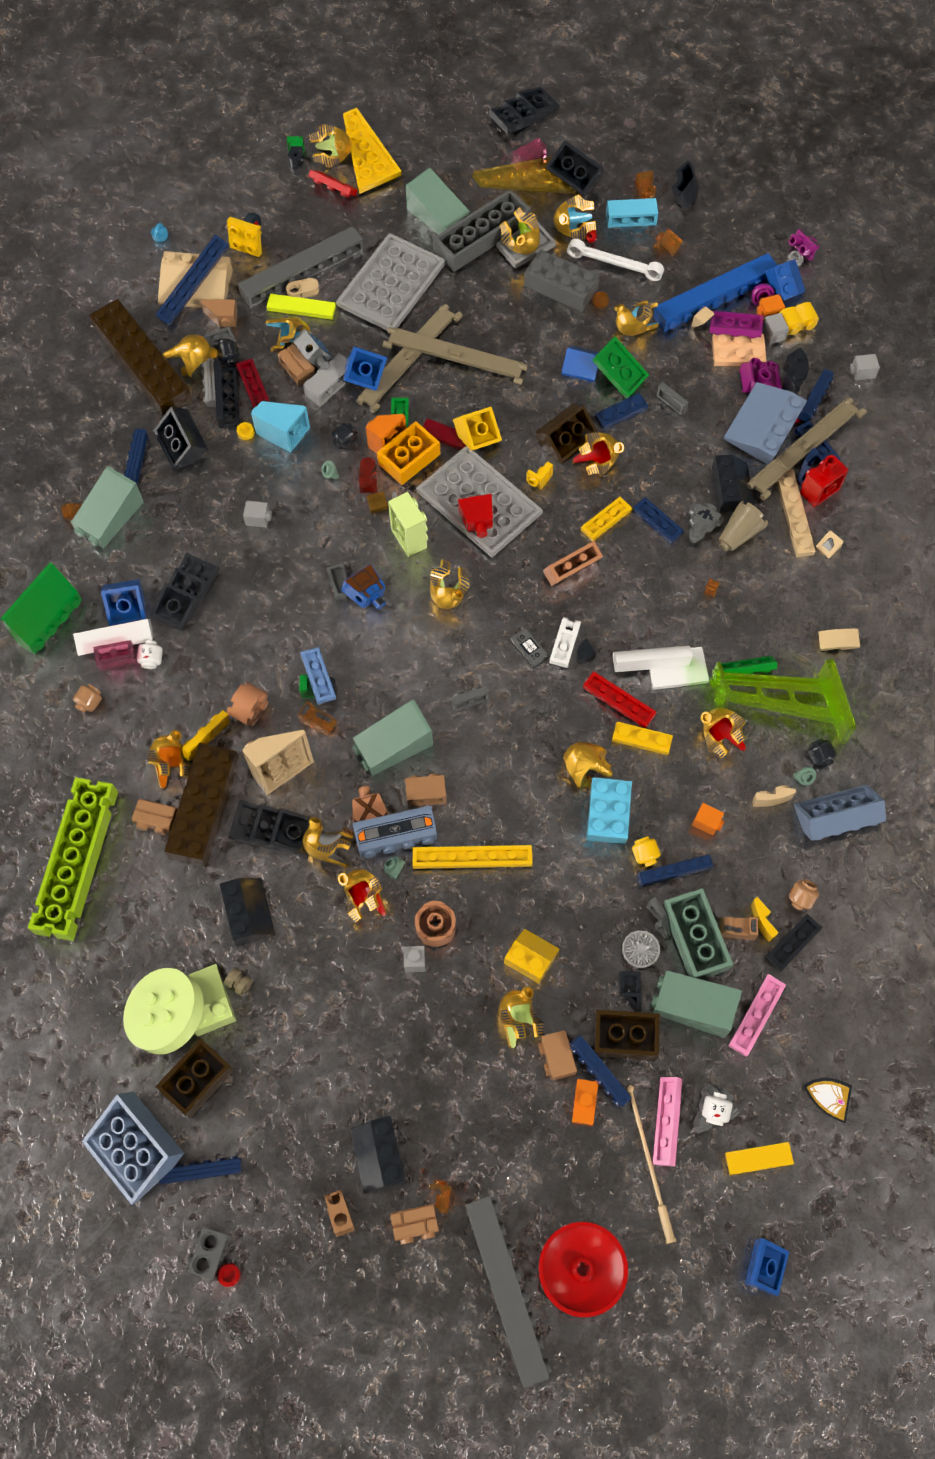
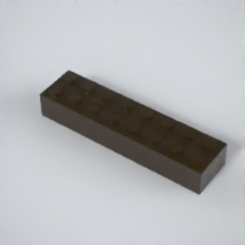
(140, 357)

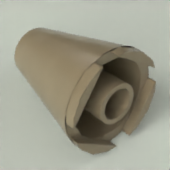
(742, 526)

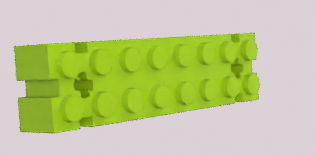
(73, 859)

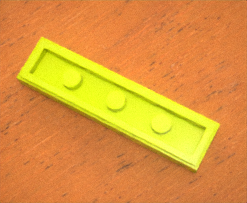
(301, 306)

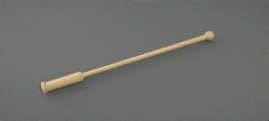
(661, 1208)

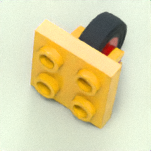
(245, 234)

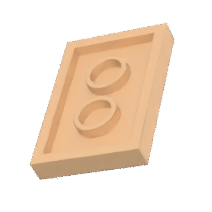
(737, 350)

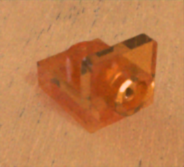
(668, 240)
(442, 1200)

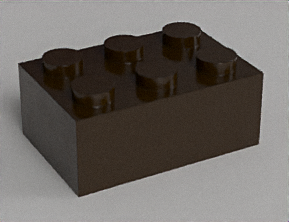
(626, 1034)
(194, 1078)

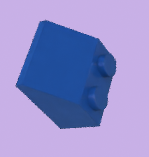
(786, 279)
(124, 602)

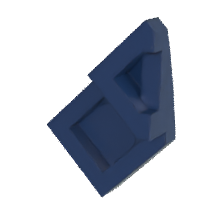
(809, 460)

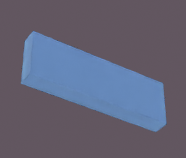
(318, 675)

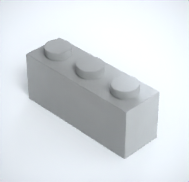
(327, 381)

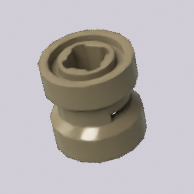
(238, 981)

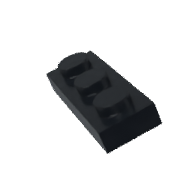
(794, 942)

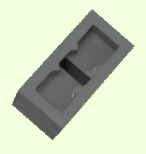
(214, 1255)

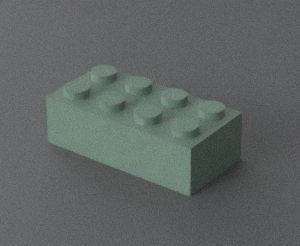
(697, 935)

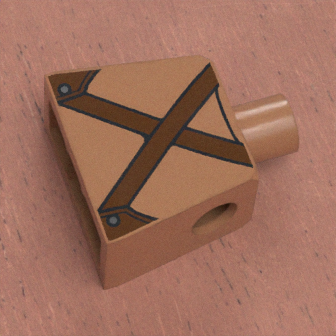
(367, 805)

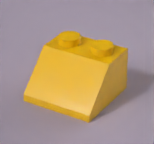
(478, 428)
(531, 956)

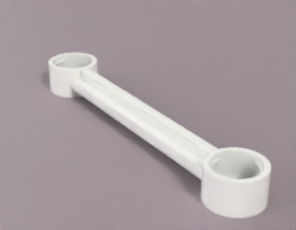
(615, 260)

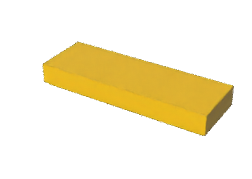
(606, 519)
(759, 1158)

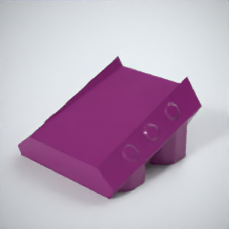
(756, 371)

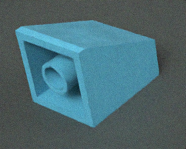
(281, 423)

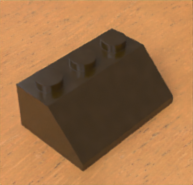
(566, 432)

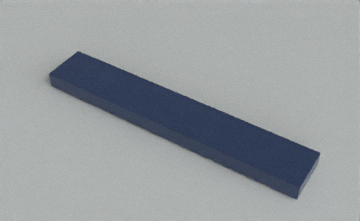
(192, 280)

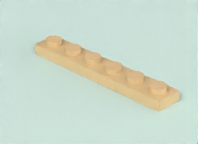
(795, 515)

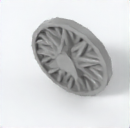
(641, 949)

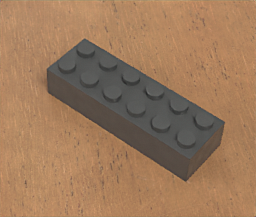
(478, 230)

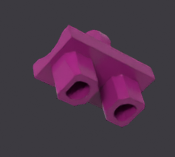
(804, 244)

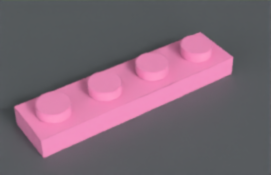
(757, 1015)
(667, 1121)

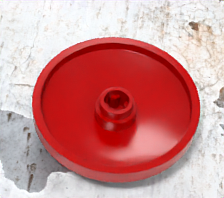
(583, 1269)

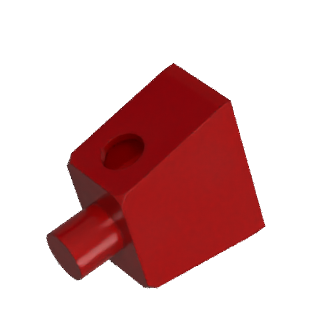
(477, 513)

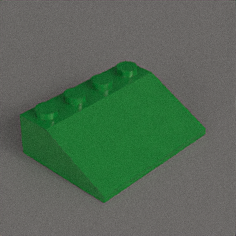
(41, 609)

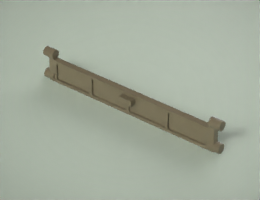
(456, 353)
(406, 357)
(803, 446)

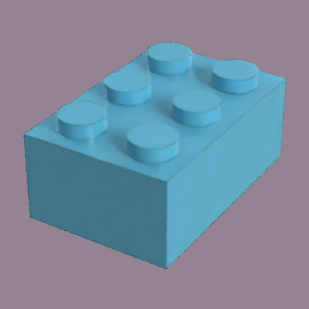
(609, 810)

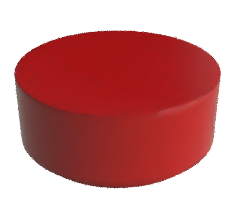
(229, 1275)

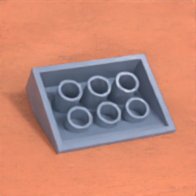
(764, 421)
(132, 1146)

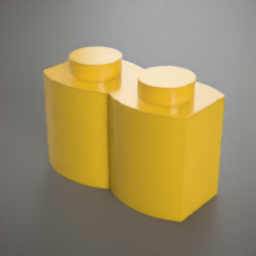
(800, 317)

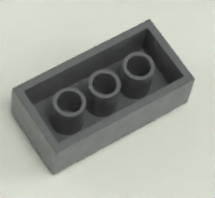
(561, 280)

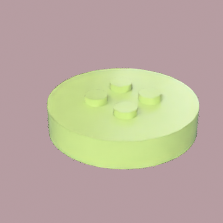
(163, 1011)

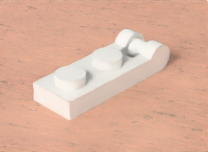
(565, 642)

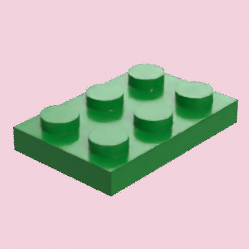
(620, 367)

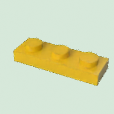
(206, 734)
(642, 738)

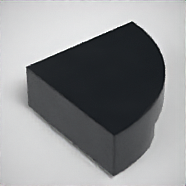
(585, 651)

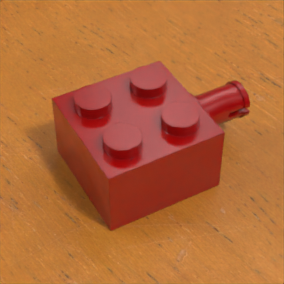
(823, 480)

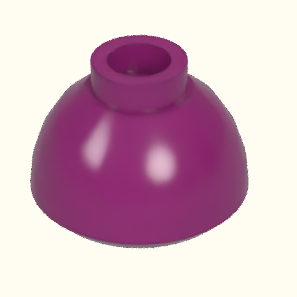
(761, 291)

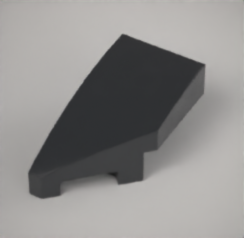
(631, 987)

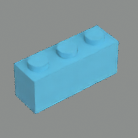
(632, 212)

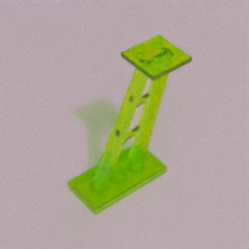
(827, 684)

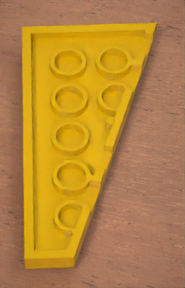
(369, 156)

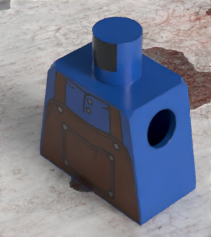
(365, 588)

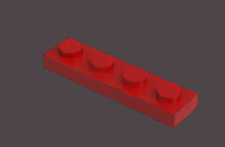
(619, 700)

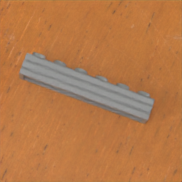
(208, 382)

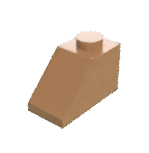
(221, 311)

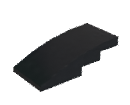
(523, 110)
(184, 591)
(270, 828)

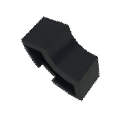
(686, 186)
(797, 369)

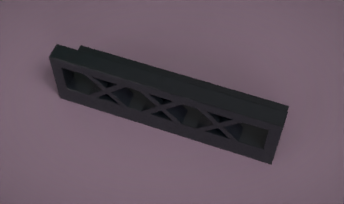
(220, 395)

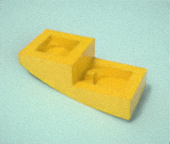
(762, 912)

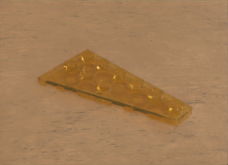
(524, 175)

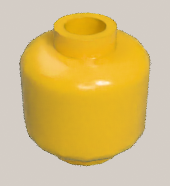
(646, 851)

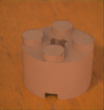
(247, 703)
(446, 921)

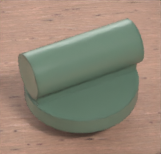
(329, 470)
(805, 776)
(393, 867)

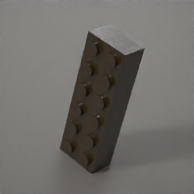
(202, 805)

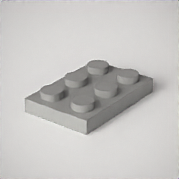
(518, 259)

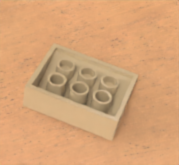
(175, 266)
(277, 758)

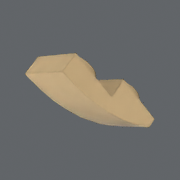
(839, 639)
(780, 795)

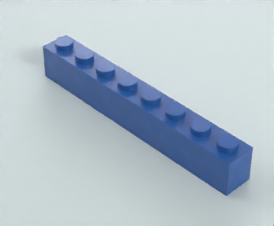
(713, 293)

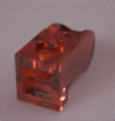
(367, 471)

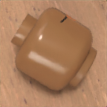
(87, 698)
(804, 894)

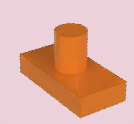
(585, 1102)

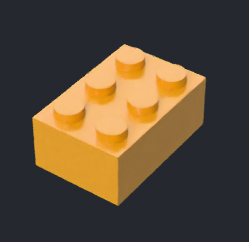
(408, 453)

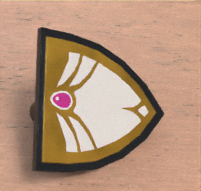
(830, 1096)

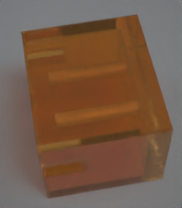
(711, 588)

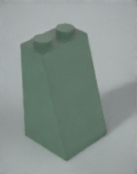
(434, 202)
(107, 508)
(393, 739)
(696, 1003)

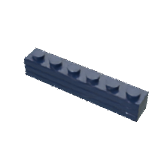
(815, 396)
(136, 455)
(675, 870)
(600, 1071)
(204, 1170)

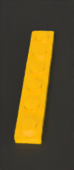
(472, 856)

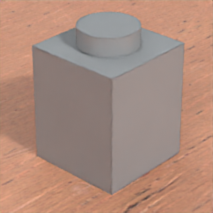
(775, 328)
(865, 367)
(257, 514)
(414, 959)

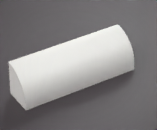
(136, 631)
(652, 658)

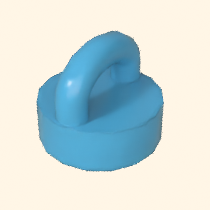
(159, 233)

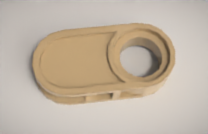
(306, 288)

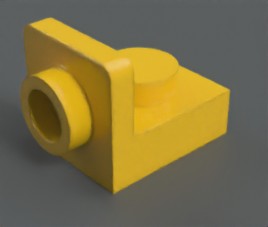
(541, 477)

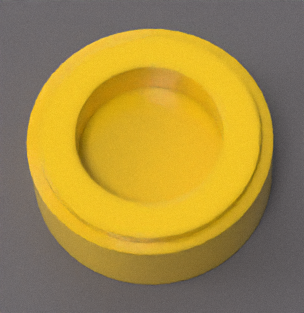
(245, 431)

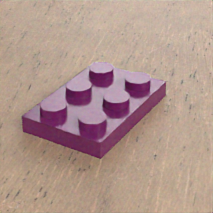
(736, 324)

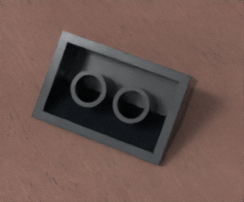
(575, 168)
(180, 438)
(730, 482)
(247, 910)
(378, 1154)

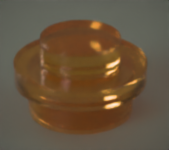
(600, 300)

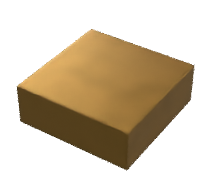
(377, 502)

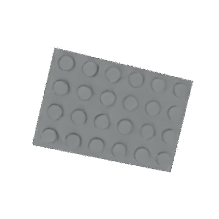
(391, 282)
(472, 476)

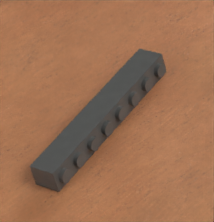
(301, 266)
(507, 1293)

